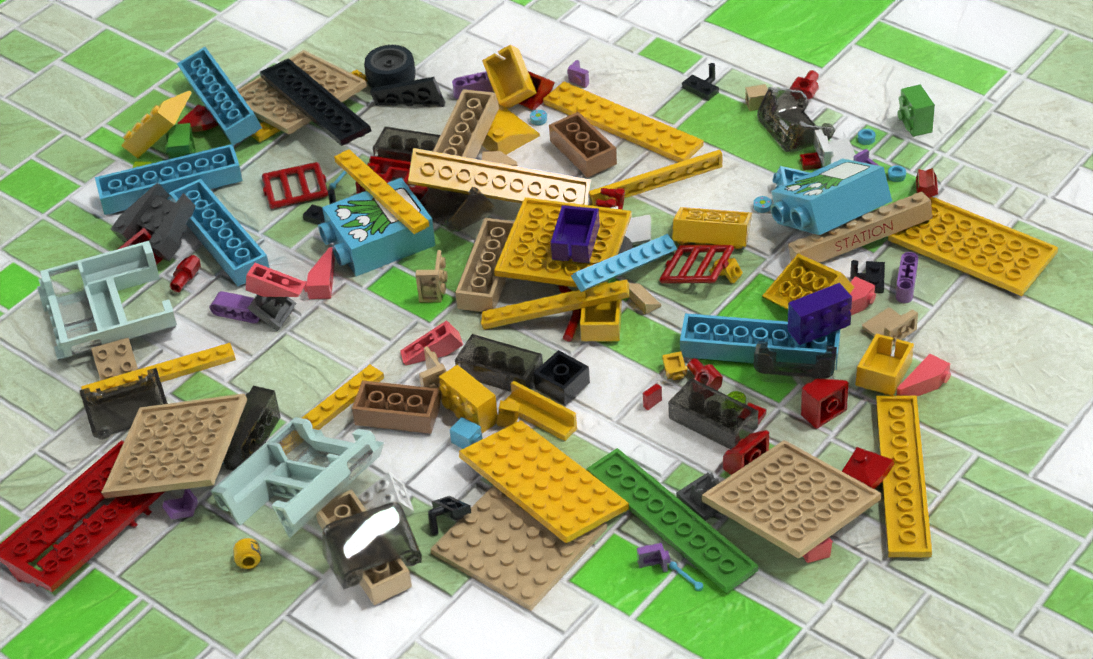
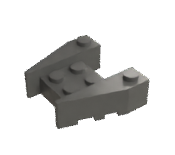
(159, 217)

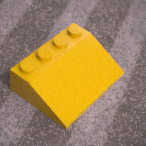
(154, 125)
(508, 132)
(711, 227)
(803, 278)

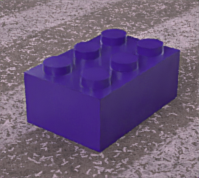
(575, 234)
(819, 313)

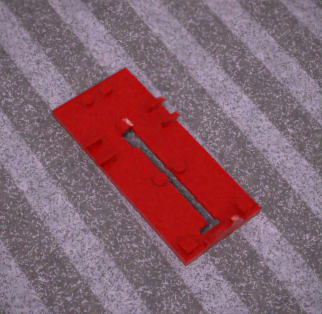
(61, 516)

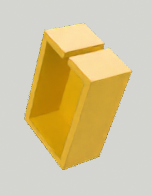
(509, 76)
(601, 322)
(879, 369)
(468, 398)

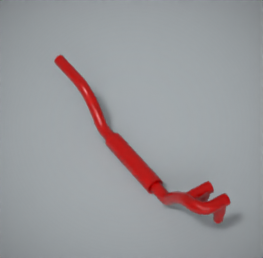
(619, 196)

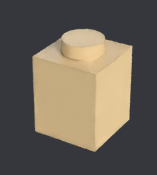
(754, 96)

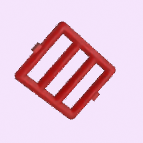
(307, 196)
(694, 251)

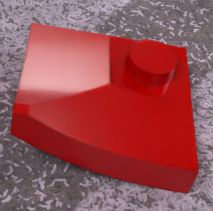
(199, 119)
(868, 467)

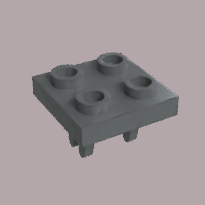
(272, 309)
(692, 495)

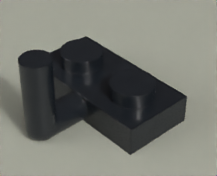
(702, 87)
(315, 213)
(873, 274)
(447, 506)

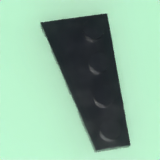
(419, 91)

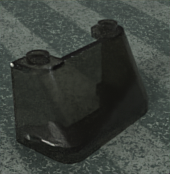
(786, 121)
(456, 209)
(770, 370)
(117, 407)
(369, 541)

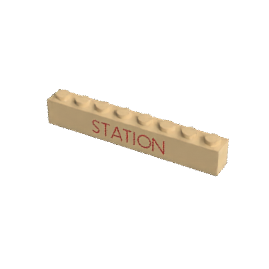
(864, 229)

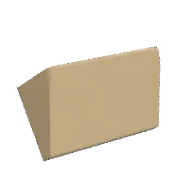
(642, 298)

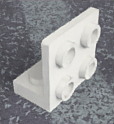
(832, 150)
(639, 229)
(385, 491)

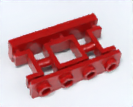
(393, 168)

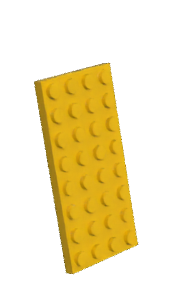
(978, 247)
(544, 481)

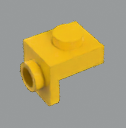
(732, 271)
(674, 365)
(507, 413)

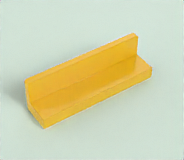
(543, 412)

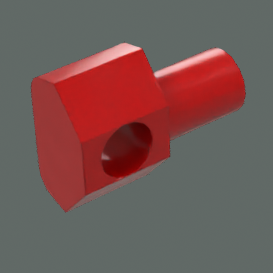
(807, 85)
(184, 272)
(705, 374)

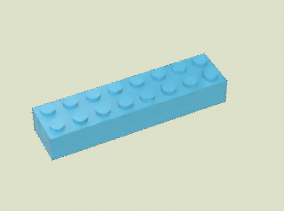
(219, 96)
(123, 188)
(220, 232)
(737, 339)

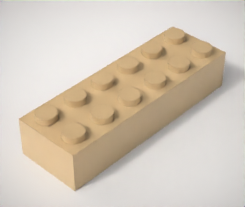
(468, 124)
(479, 286)
(378, 582)

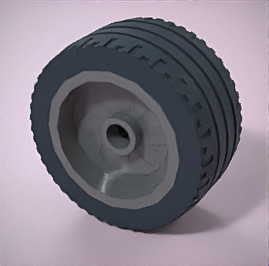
(389, 65)

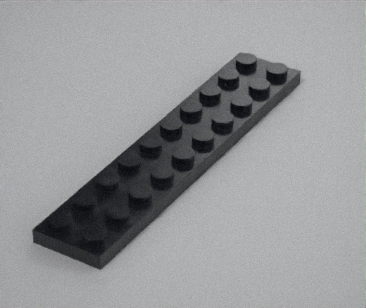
(315, 102)

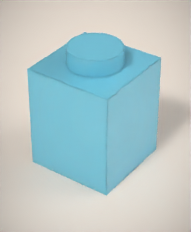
(465, 433)

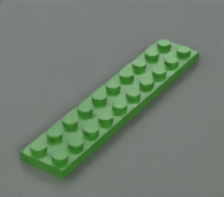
(674, 521)

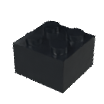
(561, 377)

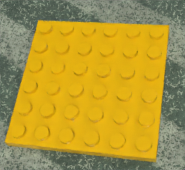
(529, 243)

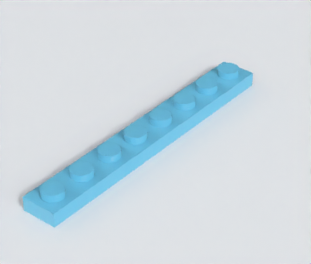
(623, 262)

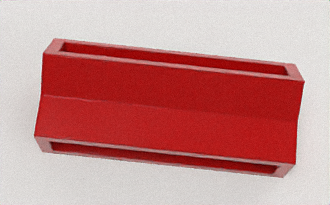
(927, 182)

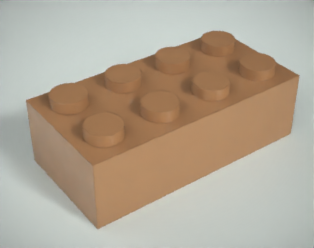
(583, 144)
(396, 407)

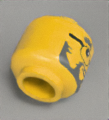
(247, 553)

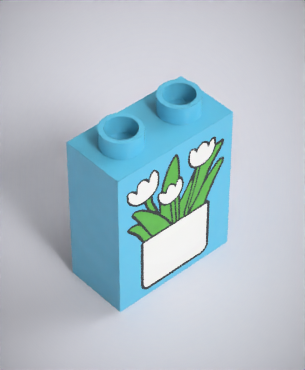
(830, 196)
(368, 234)

